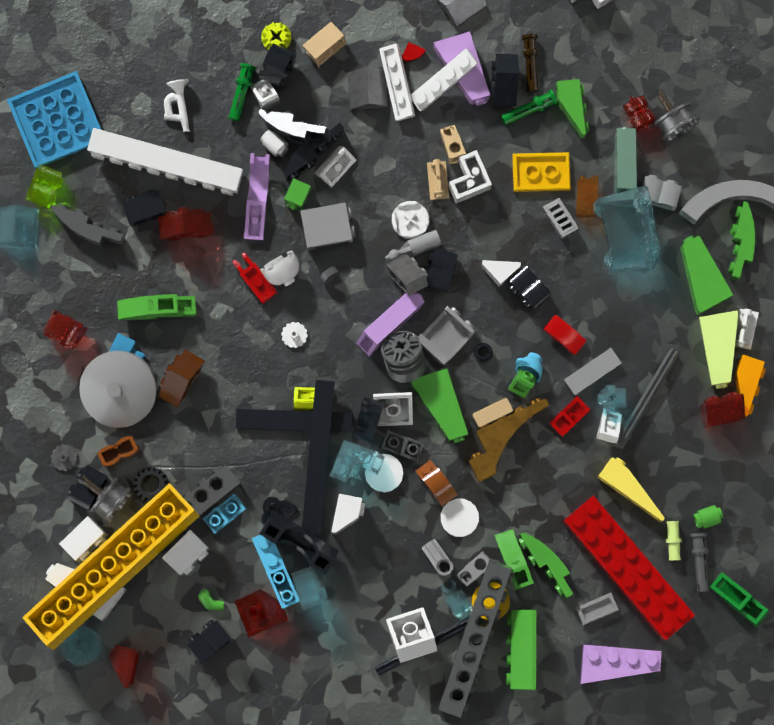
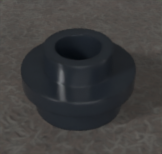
(485, 346)

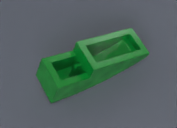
(740, 600)

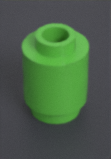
(708, 517)

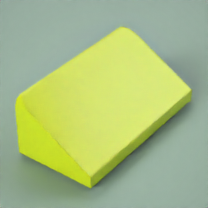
(303, 398)

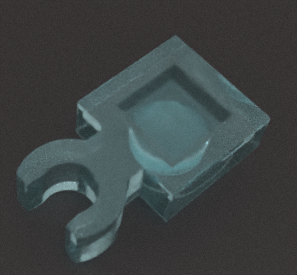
(457, 600)

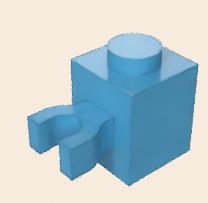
(126, 344)

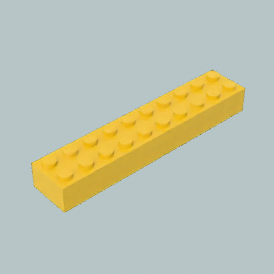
(110, 567)

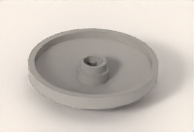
(118, 389)

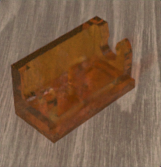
(586, 196)

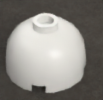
(281, 269)

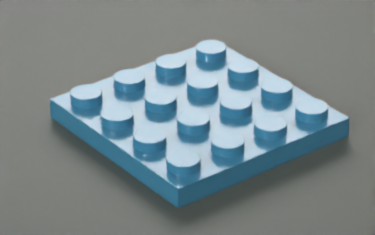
(54, 119)

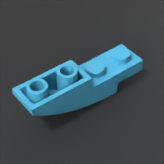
(276, 571)

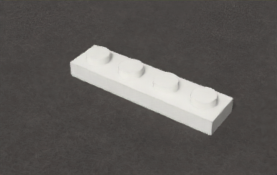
(444, 80)
(397, 82)

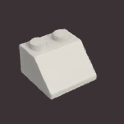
(347, 512)
(186, 553)

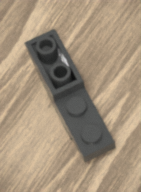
(80, 225)

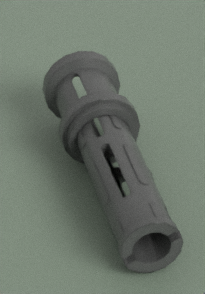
(700, 552)

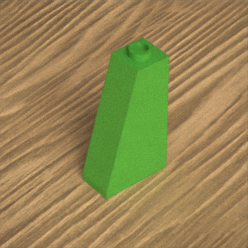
(703, 276)
(440, 400)

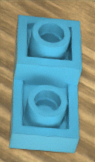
(224, 513)

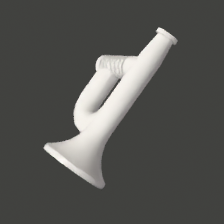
(178, 87)

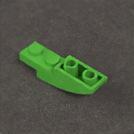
(744, 234)
(156, 306)
(542, 555)

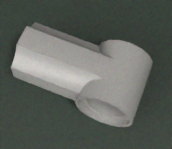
(437, 556)

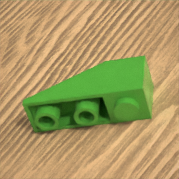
(569, 98)
(513, 557)

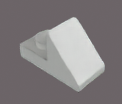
(609, 427)

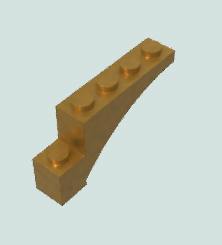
(495, 437)

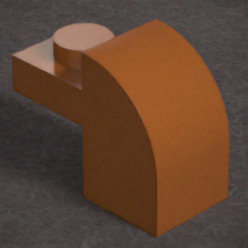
(436, 482)

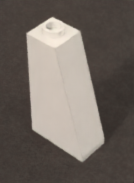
(59, 572)

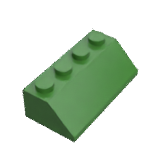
(522, 649)

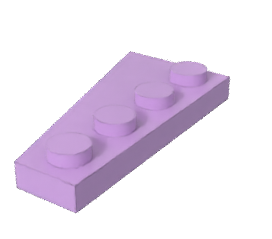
(612, 662)

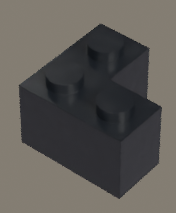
(505, 78)
(210, 641)

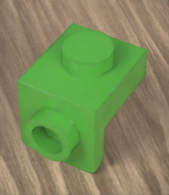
(522, 383)

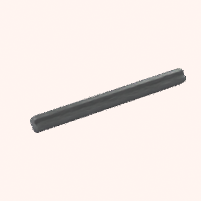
(646, 398)

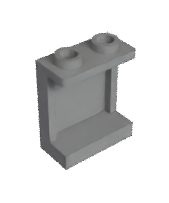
(327, 225)
(446, 336)

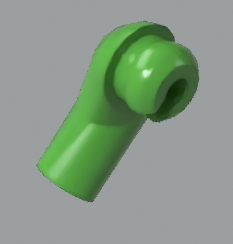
(206, 600)

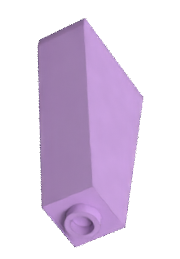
(472, 84)
(389, 322)

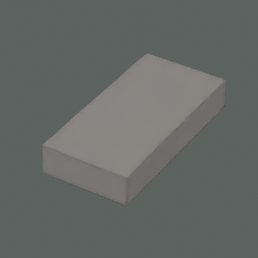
(597, 608)

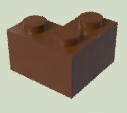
(180, 377)

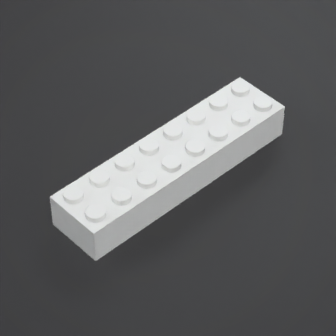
(166, 161)

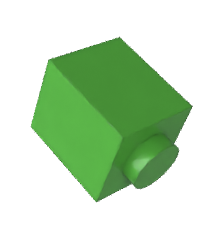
(297, 194)

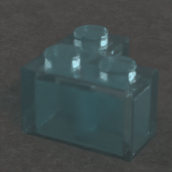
(353, 459)
(309, 589)

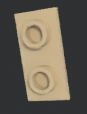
(437, 180)

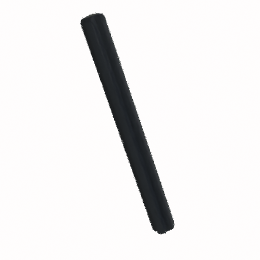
(439, 638)

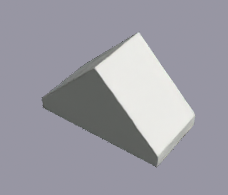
(265, 94)
(500, 270)

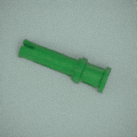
(241, 82)
(539, 106)

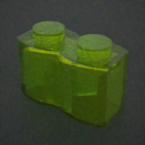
(44, 186)

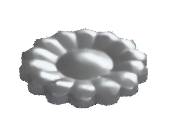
(64, 457)

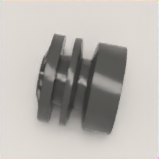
(403, 356)

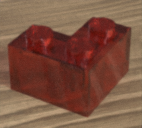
(185, 223)

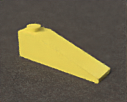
(623, 481)

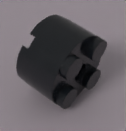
(277, 65)

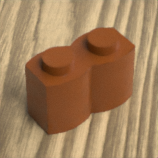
(114, 454)

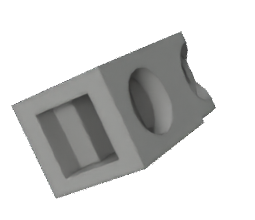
(473, 569)

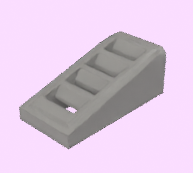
(558, 227)

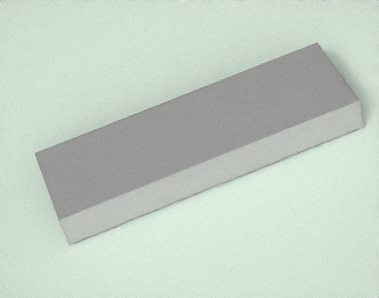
(592, 371)

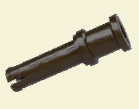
(530, 53)

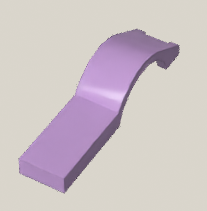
(257, 197)

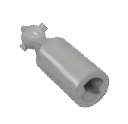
(417, 246)

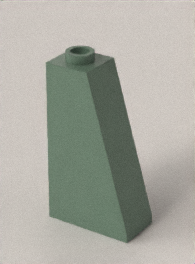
(625, 160)

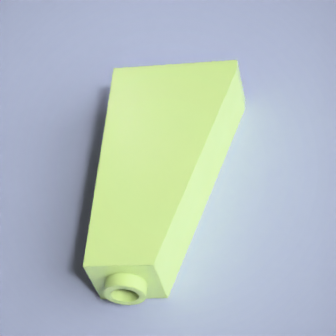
(719, 346)

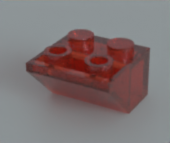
(723, 410)

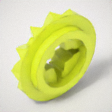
(276, 28)

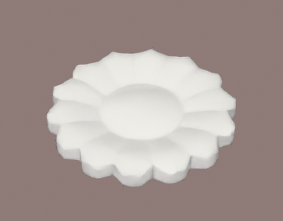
(294, 334)

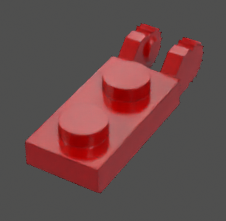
(255, 280)

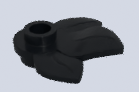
(284, 507)

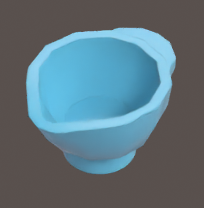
(532, 364)

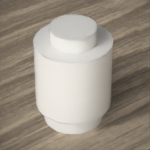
(274, 143)

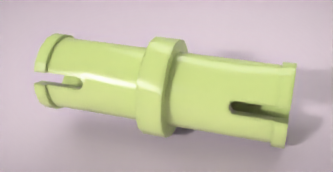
(673, 540)

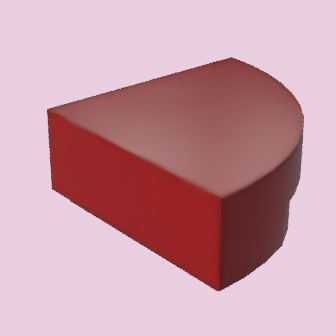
(412, 52)

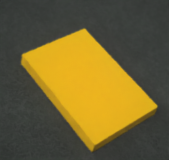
(541, 172)

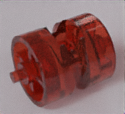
(641, 115)

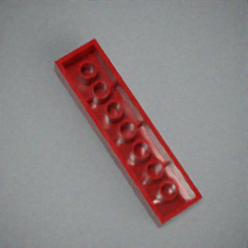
(628, 568)

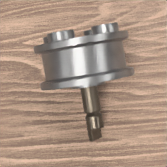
(676, 119)
(108, 500)

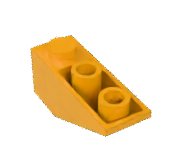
(746, 379)

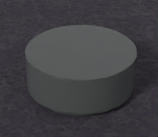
(329, 275)

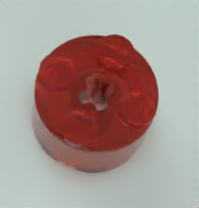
(64, 329)

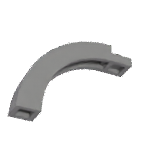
(726, 192)

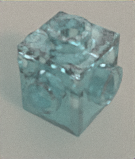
(617, 394)

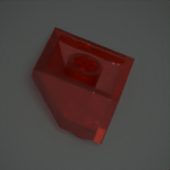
(260, 612)
(125, 663)

